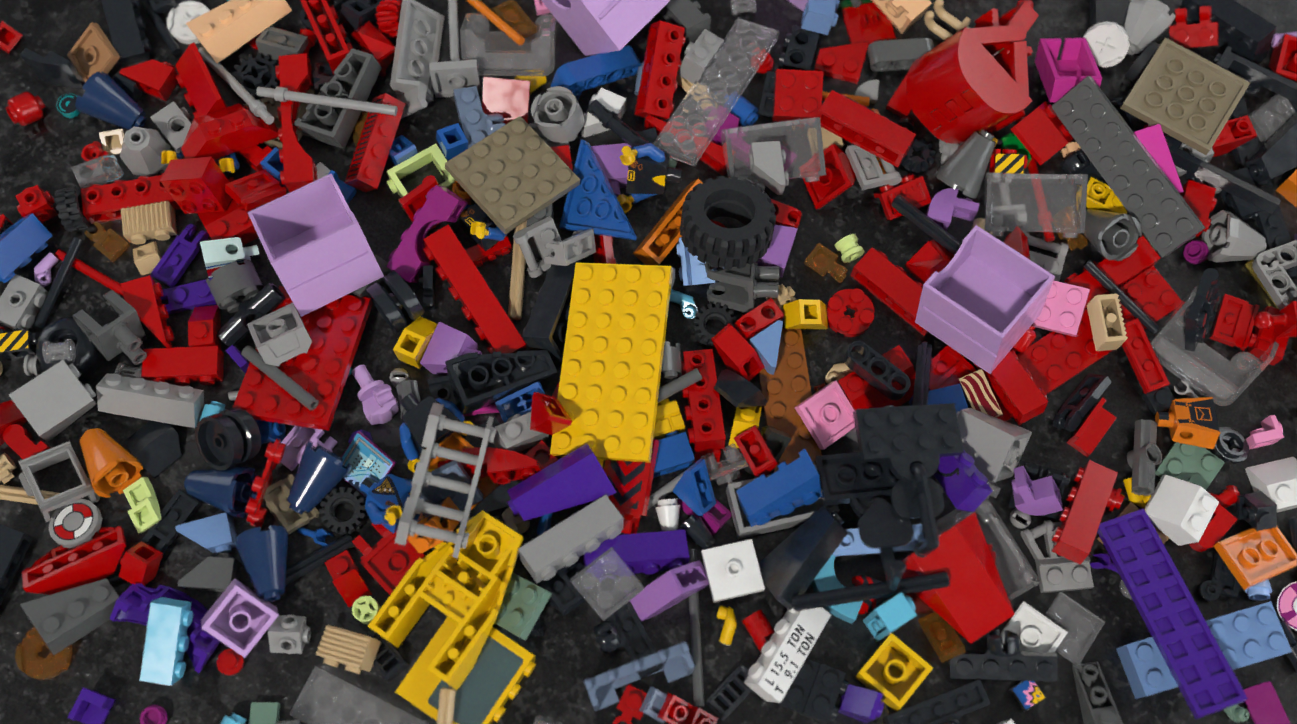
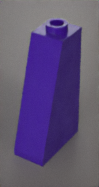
(561, 485)

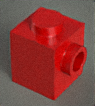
(140, 564)

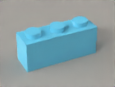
(890, 616)
(166, 641)

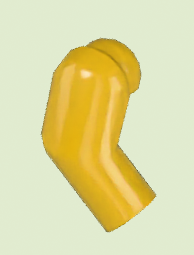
(1139, 500)
(729, 626)

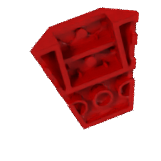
(976, 593)

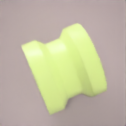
(849, 248)
(361, 608)

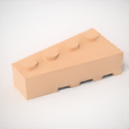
(903, 12)
(235, 23)

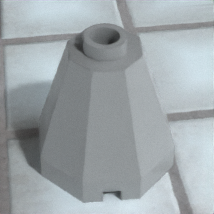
(1145, 23)
(143, 150)
(1232, 239)

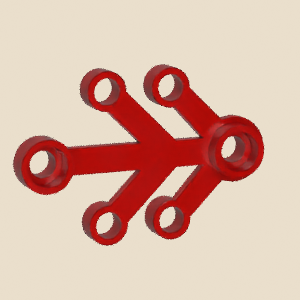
(255, 512)

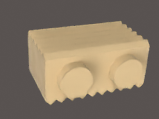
(148, 222)
(1106, 322)
(348, 648)

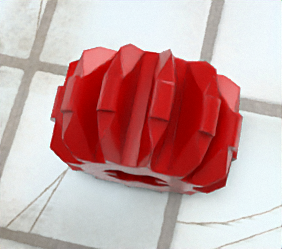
(388, 17)

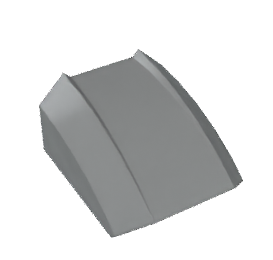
(280, 335)

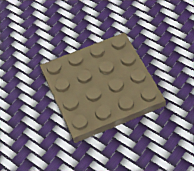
(1185, 96)
(512, 174)

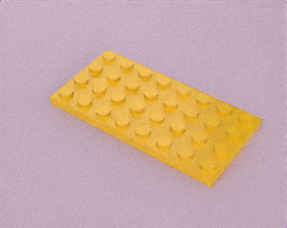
(613, 360)

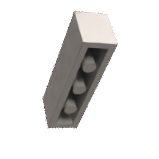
(150, 400)
(571, 539)

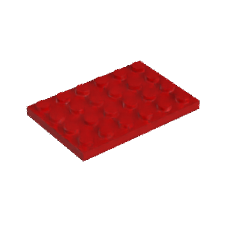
(320, 371)

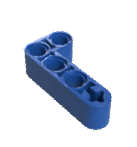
(596, 70)

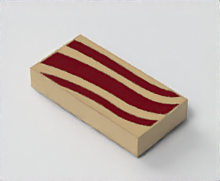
(980, 394)

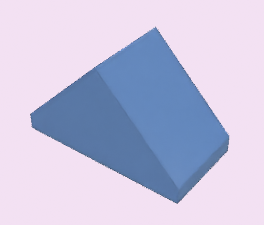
(767, 345)

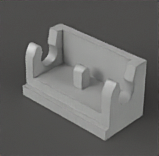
(572, 249)

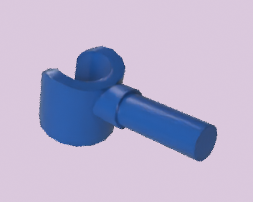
(318, 536)

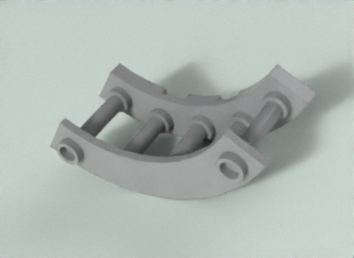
(423, 477)

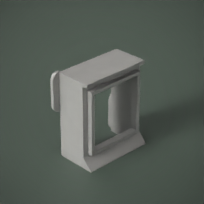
(45, 460)

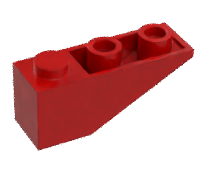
(145, 298)

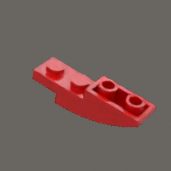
(501, 465)

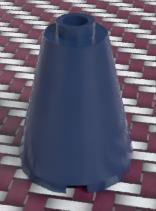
(109, 102)
(316, 477)
(223, 489)
(265, 560)

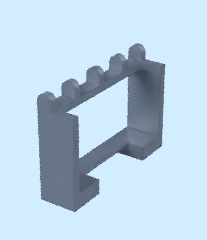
(676, 665)

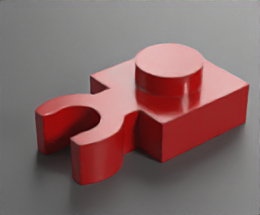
(630, 705)

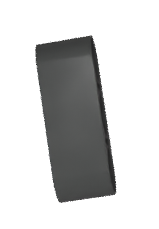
(897, 54)

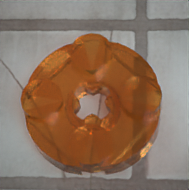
(38, 667)

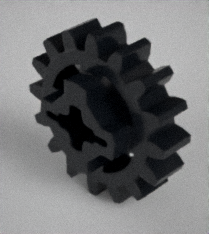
(256, 73)

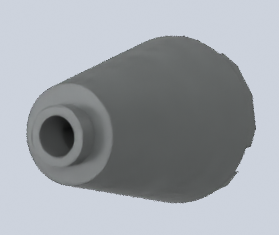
(968, 164)
(1112, 233)

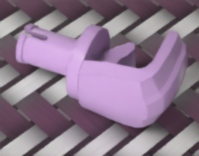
(377, 398)

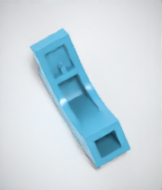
(826, 581)

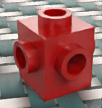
(38, 202)

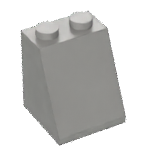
(54, 399)
(992, 443)

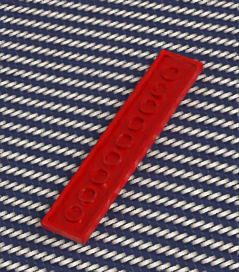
(1062, 356)

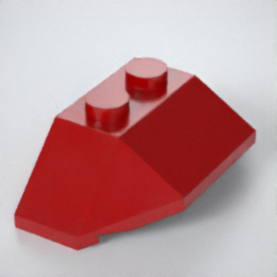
(226, 133)
(78, 566)

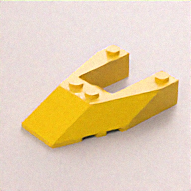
(462, 588)

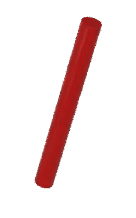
(93, 273)

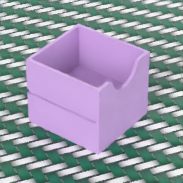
(603, 24)
(315, 244)
(983, 299)

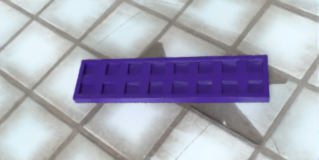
(1171, 614)

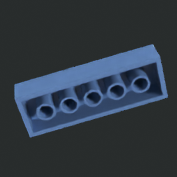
(1241, 635)

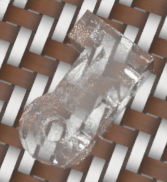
(98, 171)

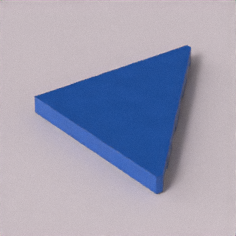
(594, 201)

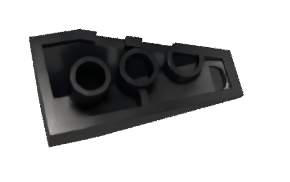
(486, 378)

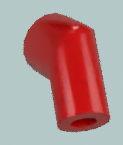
(1227, 497)

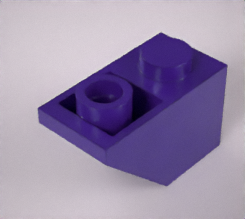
(861, 703)

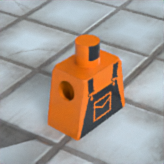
(1191, 421)
(424, 543)

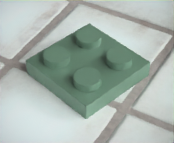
(1190, 464)
(521, 606)

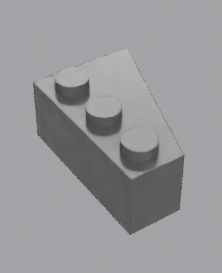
(71, 613)

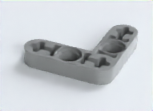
(1277, 271)

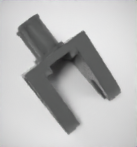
(742, 285)
(118, 336)

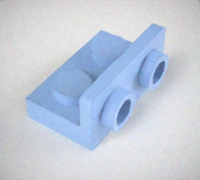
(692, 269)

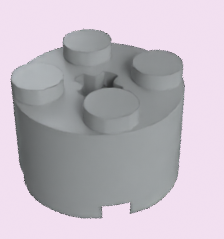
(558, 114)

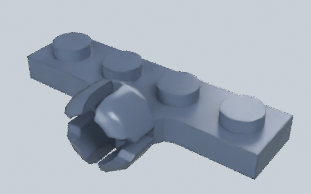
(472, 118)

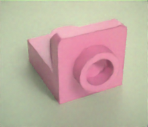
(1267, 435)

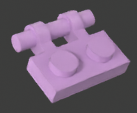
(296, 443)

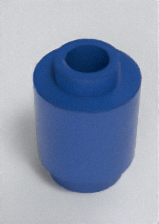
(745, 112)

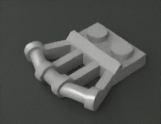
(1056, 572)

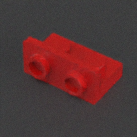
(911, 188)

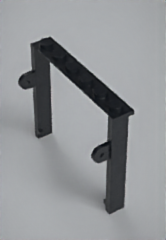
(1200, 170)

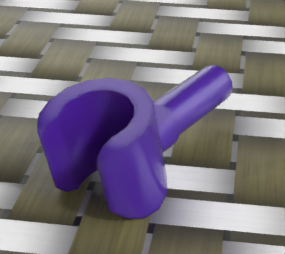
(1103, 562)

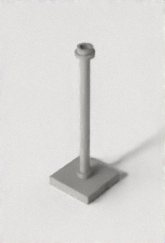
(454, 73)

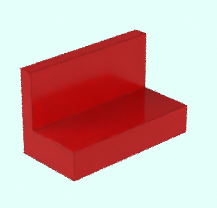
(1092, 429)

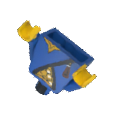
(386, 499)

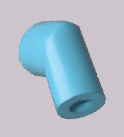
(686, 303)

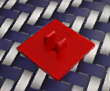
(867, 24)

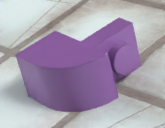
(946, 204)
(1035, 496)

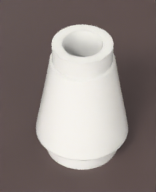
(668, 514)

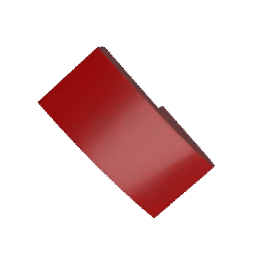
(681, 712)

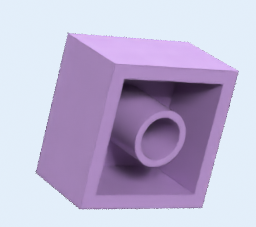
(239, 618)

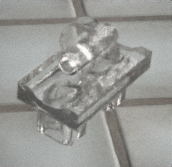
(727, 469)

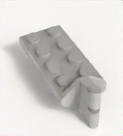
(415, 48)

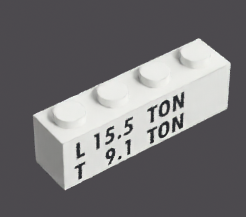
(786, 652)

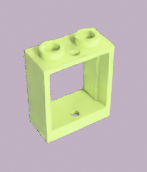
(417, 161)

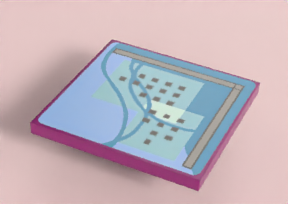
(366, 460)

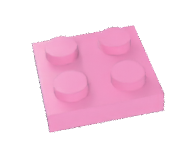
(1063, 309)
(827, 414)

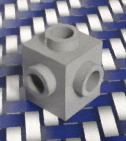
(288, 634)

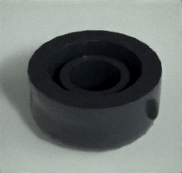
(87, 358)

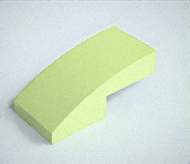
(144, 504)

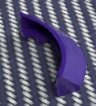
(135, 607)

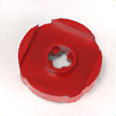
(855, 300)

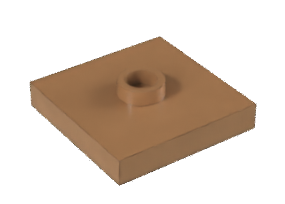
(93, 52)

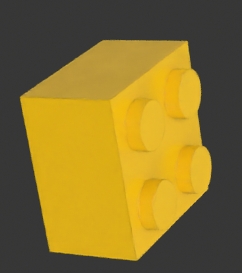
(894, 672)

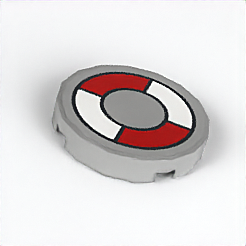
(75, 523)

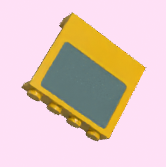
(486, 687)

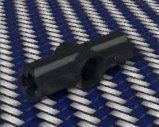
(259, 306)

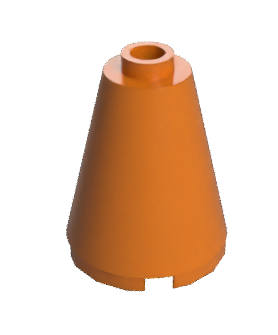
(108, 463)

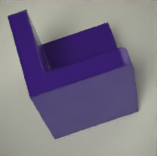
(91, 707)

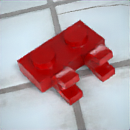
(1195, 35)

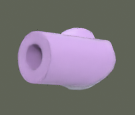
(42, 270)

